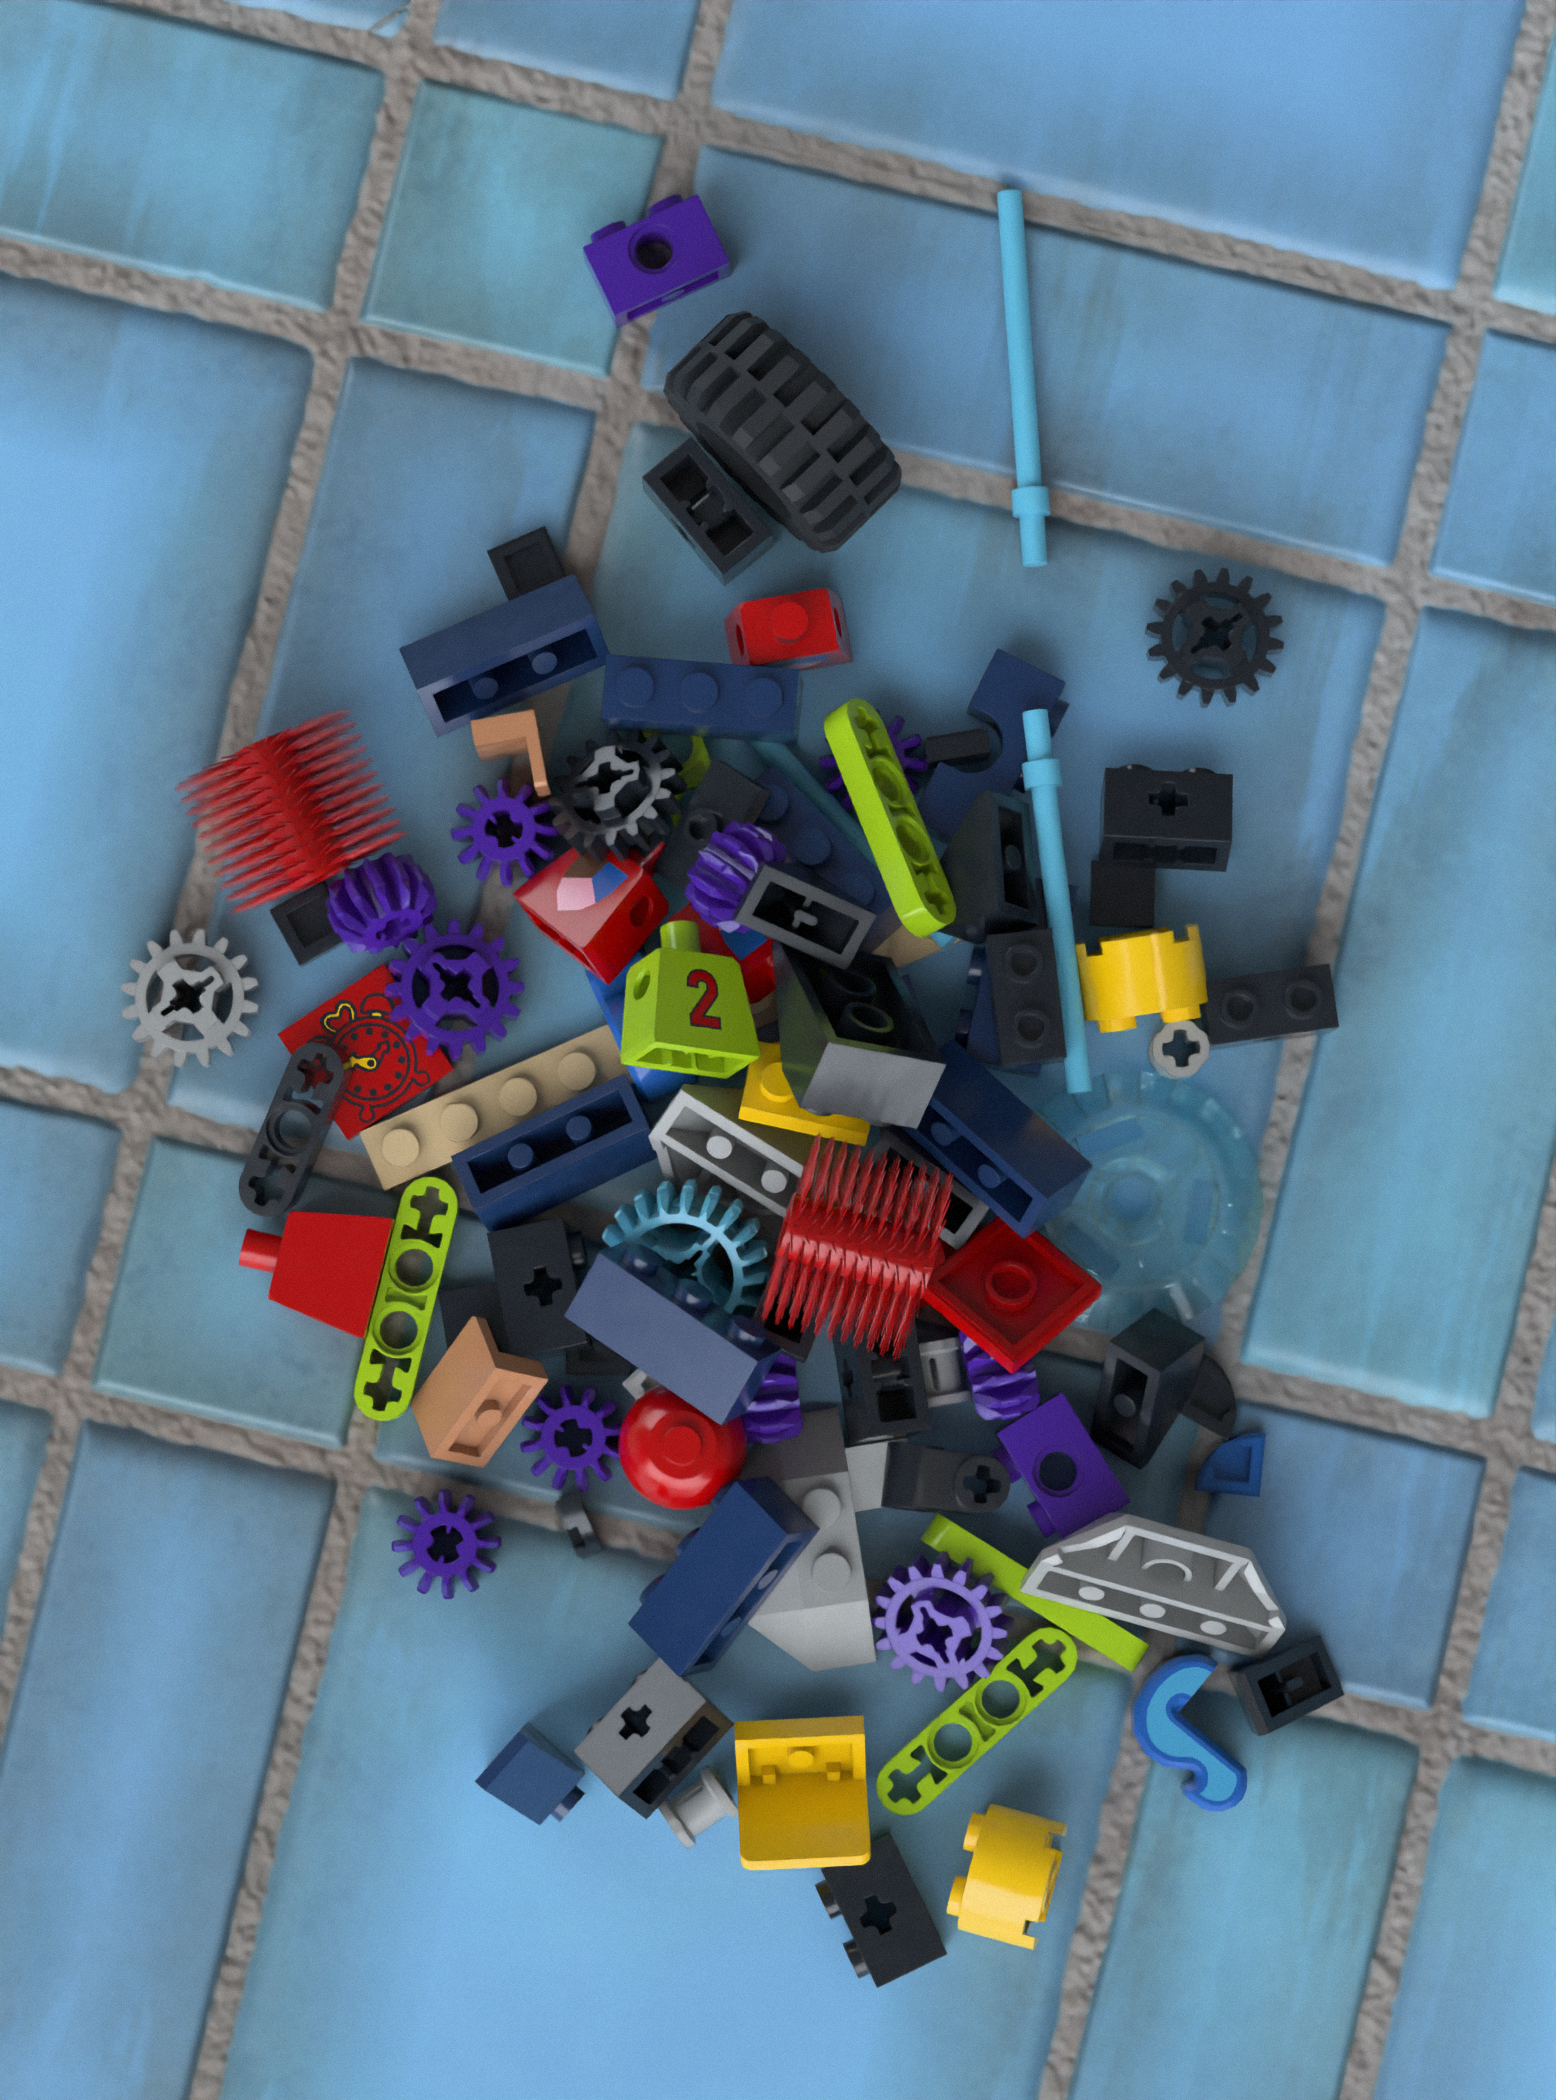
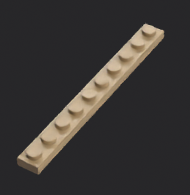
(432, 1132)

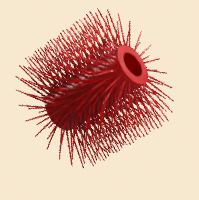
(290, 810)
(857, 1246)

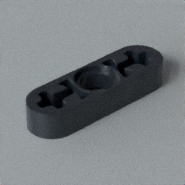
(294, 1178)

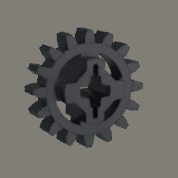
(1195, 615)
(617, 795)

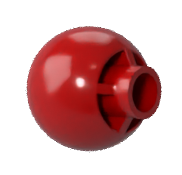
(678, 1452)

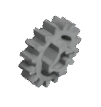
(165, 1016)

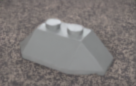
(749, 1160)
(1162, 1582)
(822, 1600)

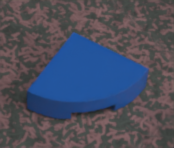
(1234, 1467)

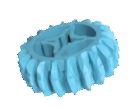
(717, 1224)

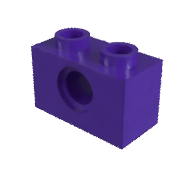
(635, 290)
(1058, 1429)

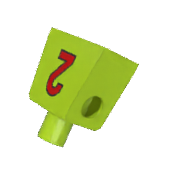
(687, 1009)

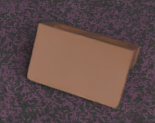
(511, 737)
(475, 1397)

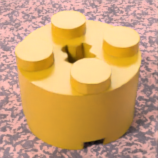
(1142, 976)
(1008, 1875)

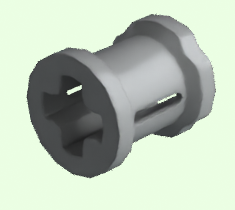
(1166, 1064)
(942, 1372)
(698, 1807)

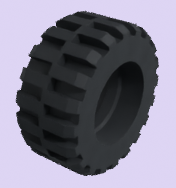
(783, 431)

